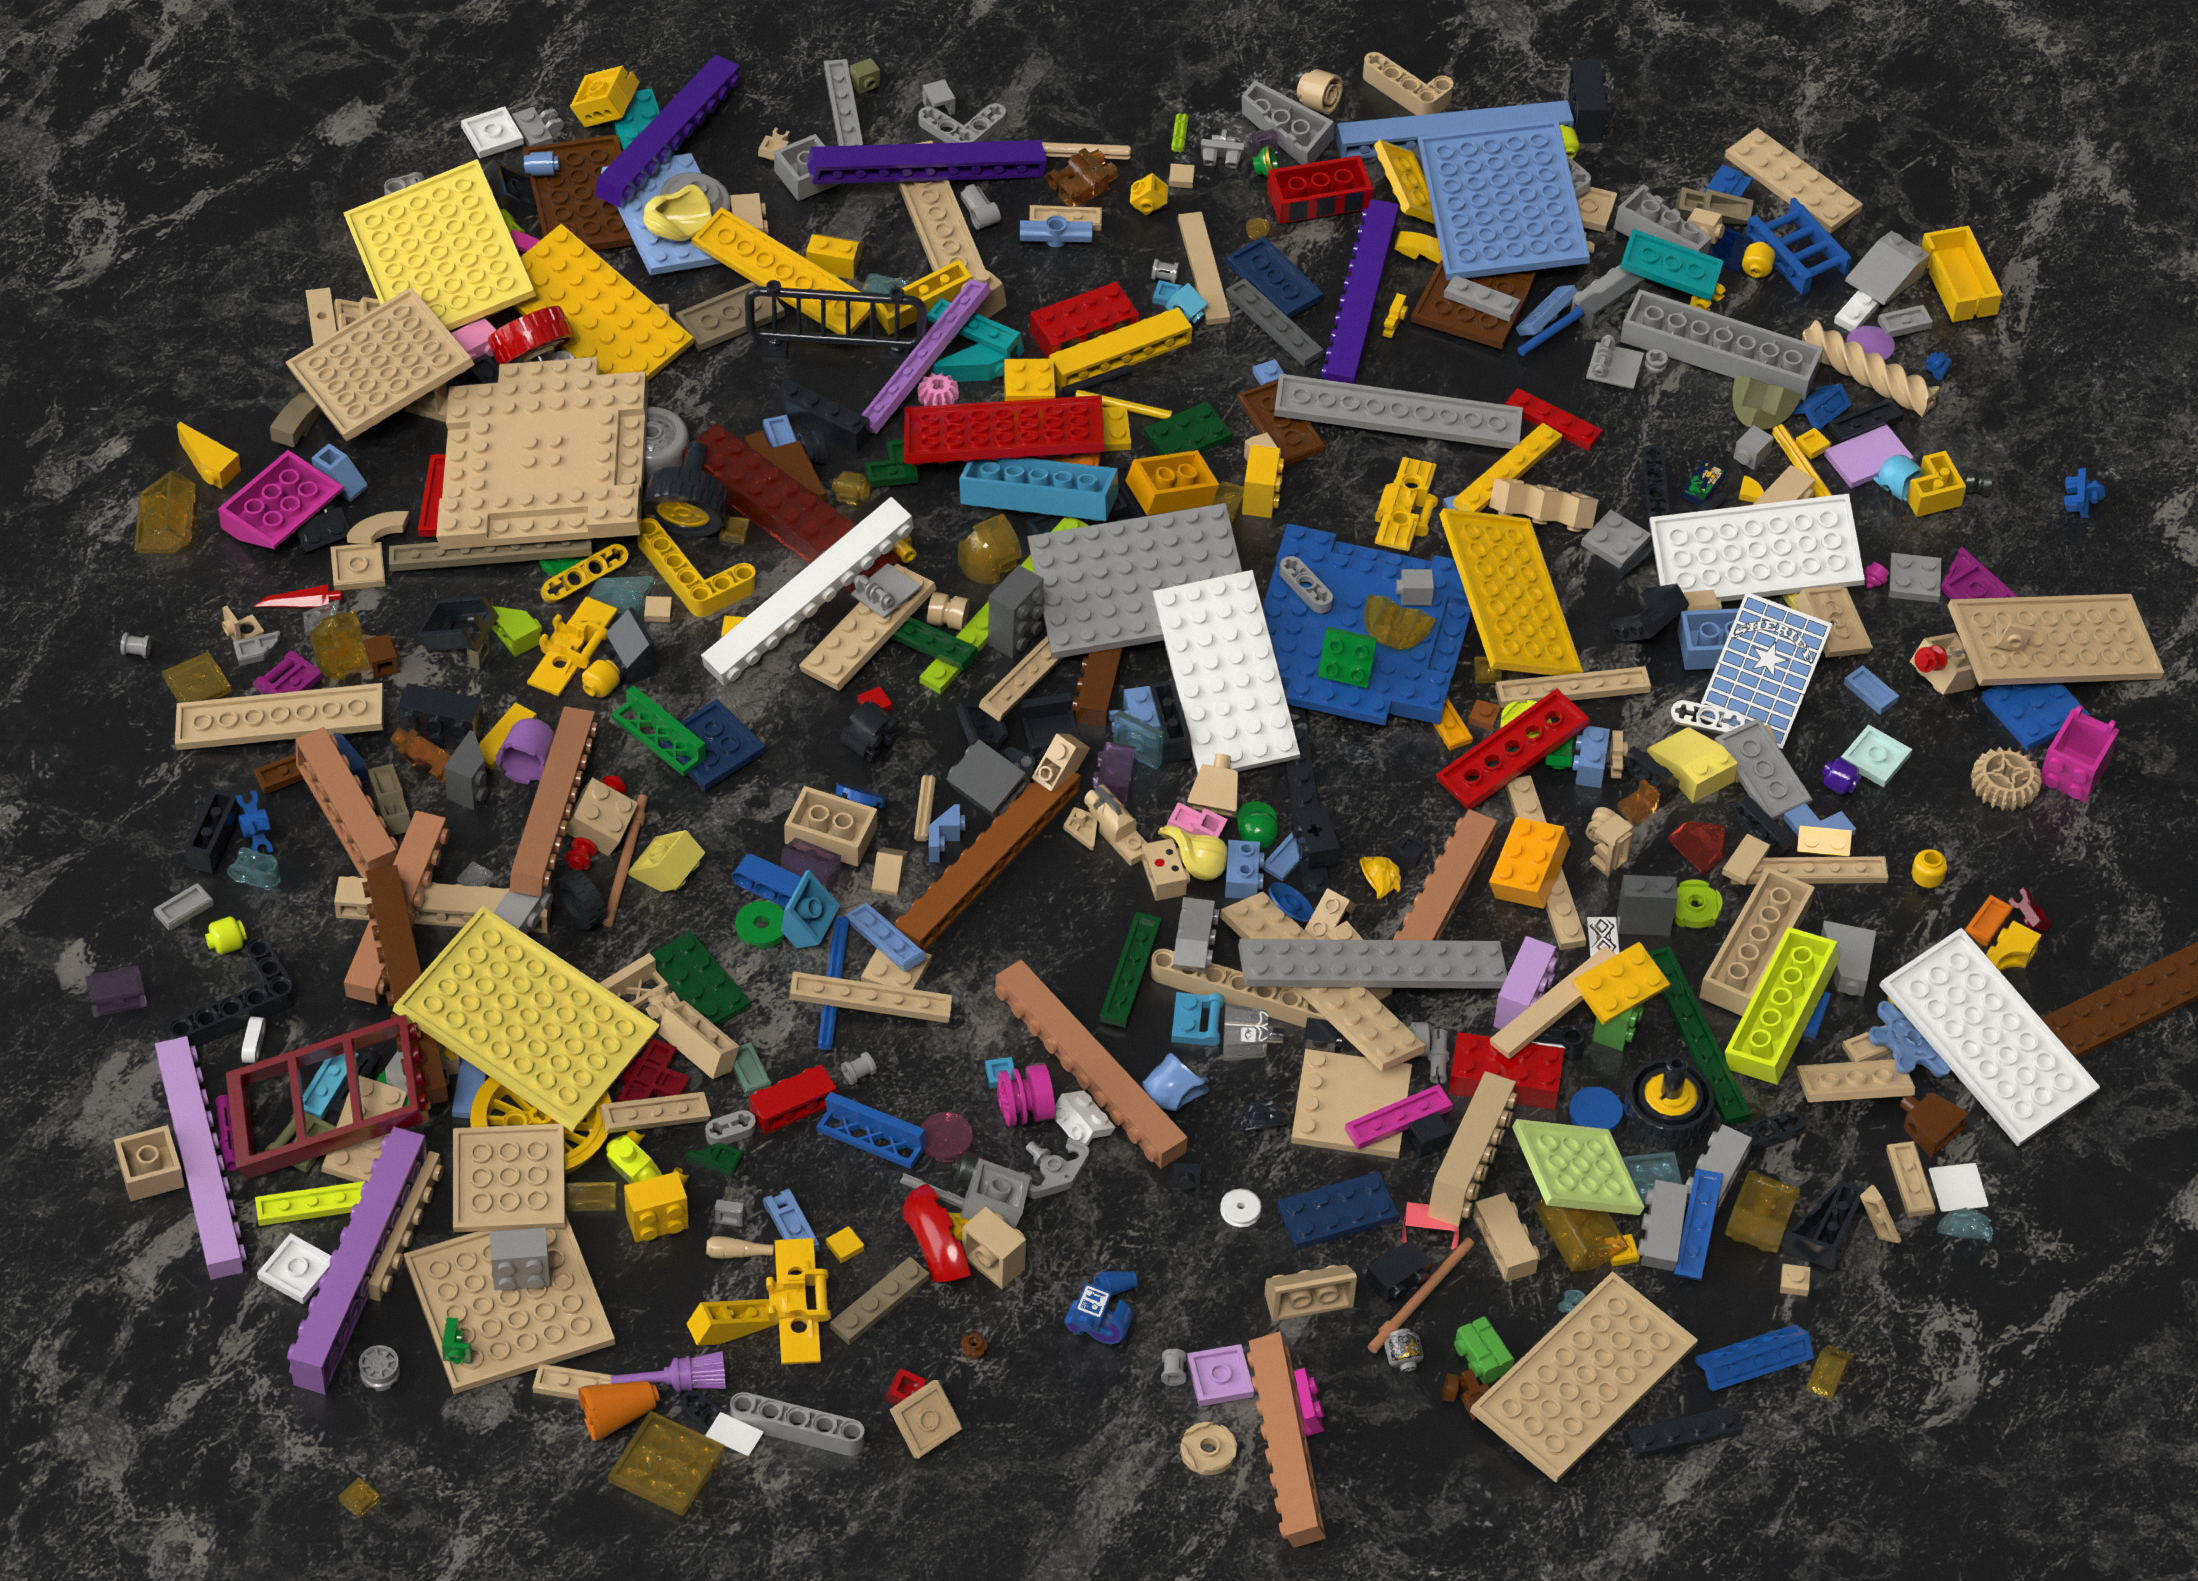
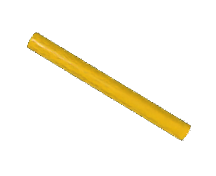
(1131, 406)

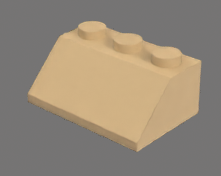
(1310, 1292)

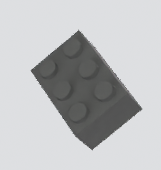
(1015, 611)

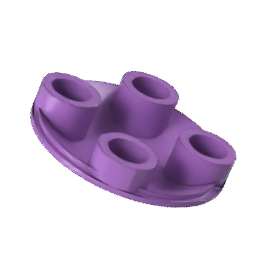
(1873, 340)

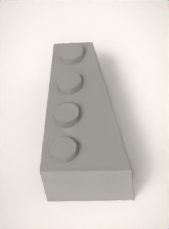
(1298, 129)
(1651, 216)

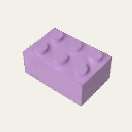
(1526, 980)

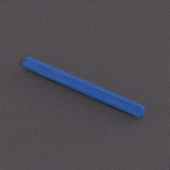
(835, 970)

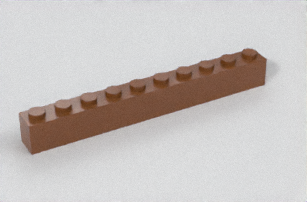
(984, 861)

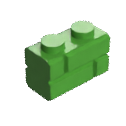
(1483, 1350)

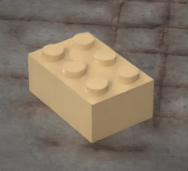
(832, 824)

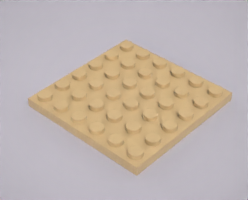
(379, 364)
(508, 1328)

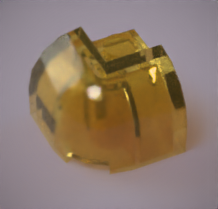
(989, 550)
(338, 645)

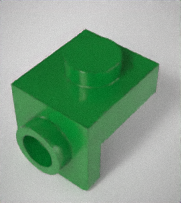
(1561, 756)

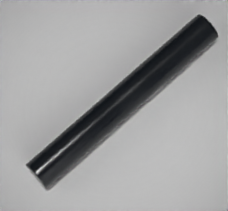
(1096, 380)

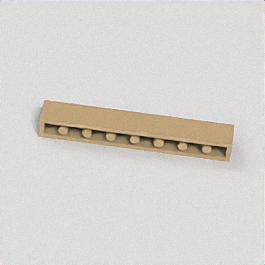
(441, 903)

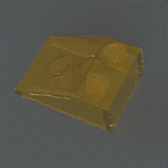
(1762, 1212)

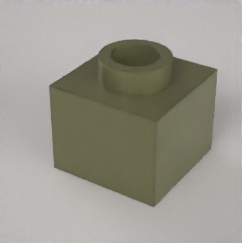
(865, 75)

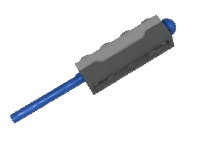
(1596, 303)

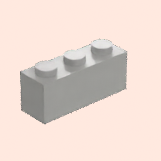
(1725, 1156)
(1663, 1225)

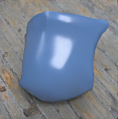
(1174, 1084)

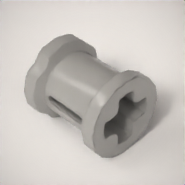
(1173, 268)
(136, 645)
(858, 1068)
(1173, 1367)

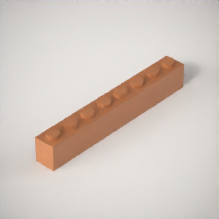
(415, 864)
(1450, 878)
(1286, 1440)

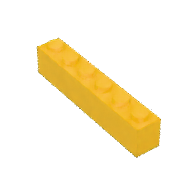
(1122, 347)

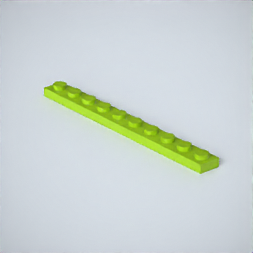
(940, 674)

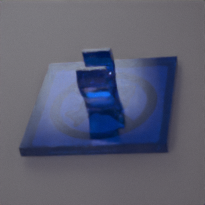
(1730, 249)

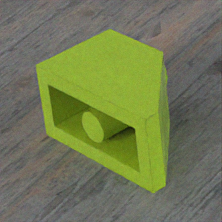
(517, 629)

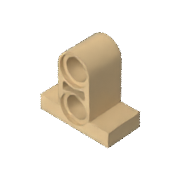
(431, 405)

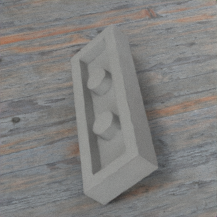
(1482, 298)

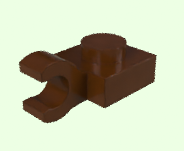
(1473, 1390)

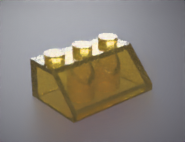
(165, 515)
(1582, 1235)

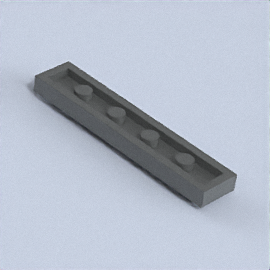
(1274, 322)

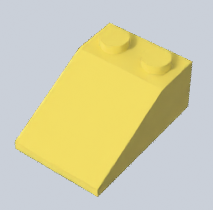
(1696, 762)

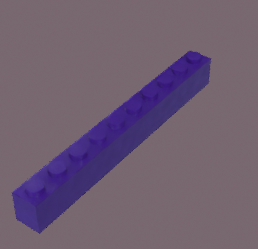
(667, 131)
(926, 162)
(1361, 293)

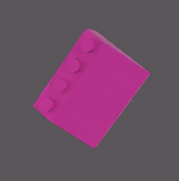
(277, 501)

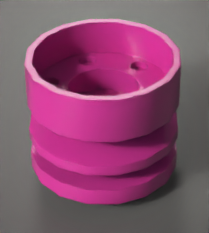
(1026, 1095)

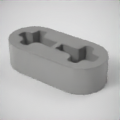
(730, 1127)

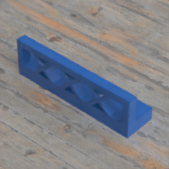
(875, 1122)
(1755, 1357)

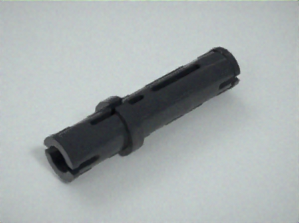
(365, 1068)

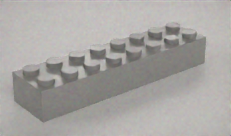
(1720, 343)

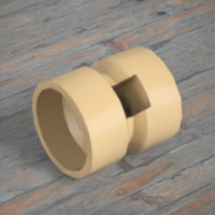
(948, 611)

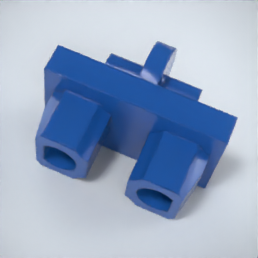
(2085, 492)

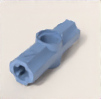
(1056, 231)

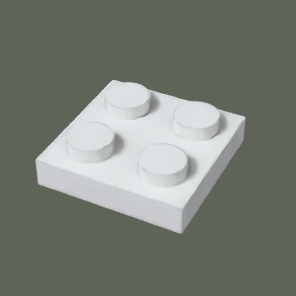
(492, 132)
(295, 1268)

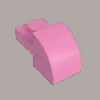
(1195, 822)

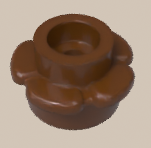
(974, 1352)

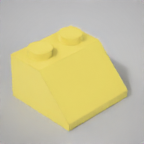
(668, 861)

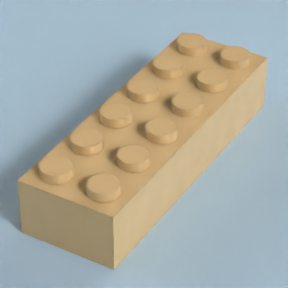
(1750, 945)
(1472, 1149)

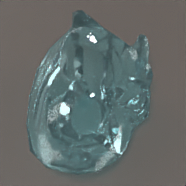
(1966, 1224)

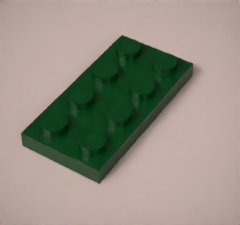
(700, 980)

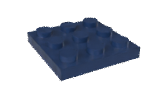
(726, 740)

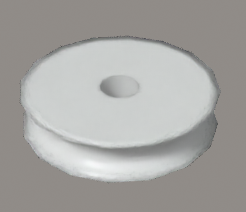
(1240, 1198)

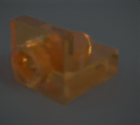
(1640, 803)

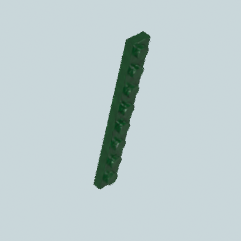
(1700, 1039)

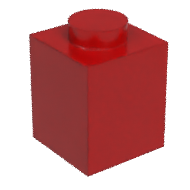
(903, 1386)

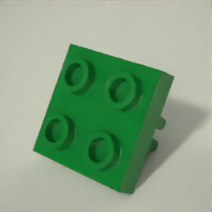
(1347, 657)

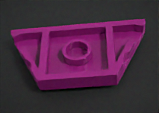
(1972, 580)

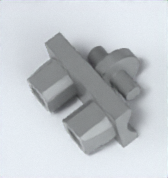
(1222, 147)

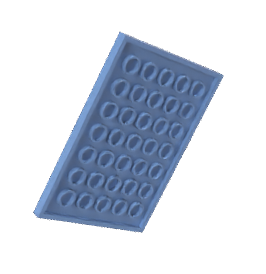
(1503, 200)

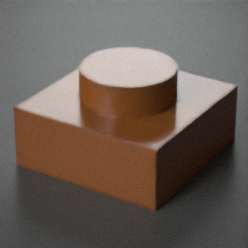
(1484, 715)

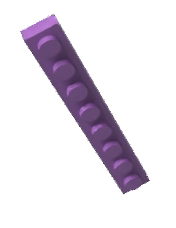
(925, 353)

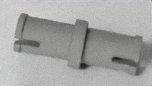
(1438, 1056)

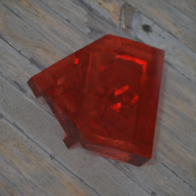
(1700, 843)

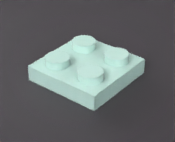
(1877, 755)

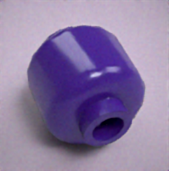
(1841, 776)

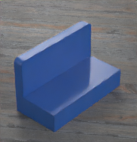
(1824, 405)

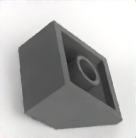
(466, 774)

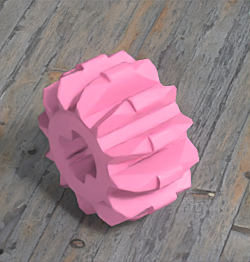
(938, 390)

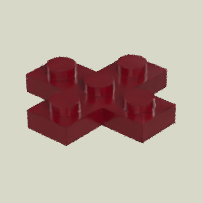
(652, 1074)

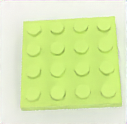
(1577, 1167)

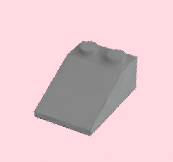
(1889, 268)

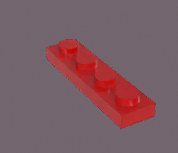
(1571, 427)

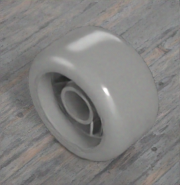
(664, 440)

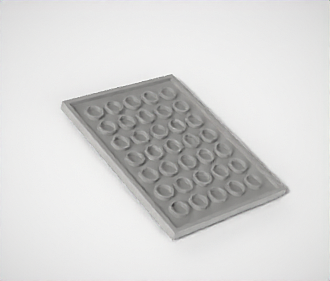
(1106, 573)

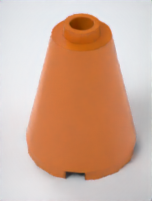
(615, 1405)

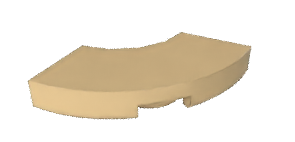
(378, 526)

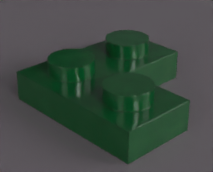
(893, 470)

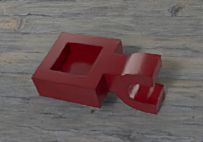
(2033, 913)

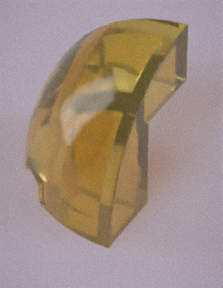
(1395, 625)

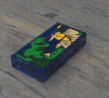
(1703, 483)

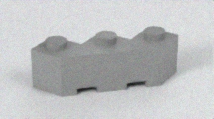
(1195, 935)

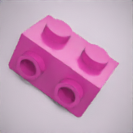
(1310, 1406)

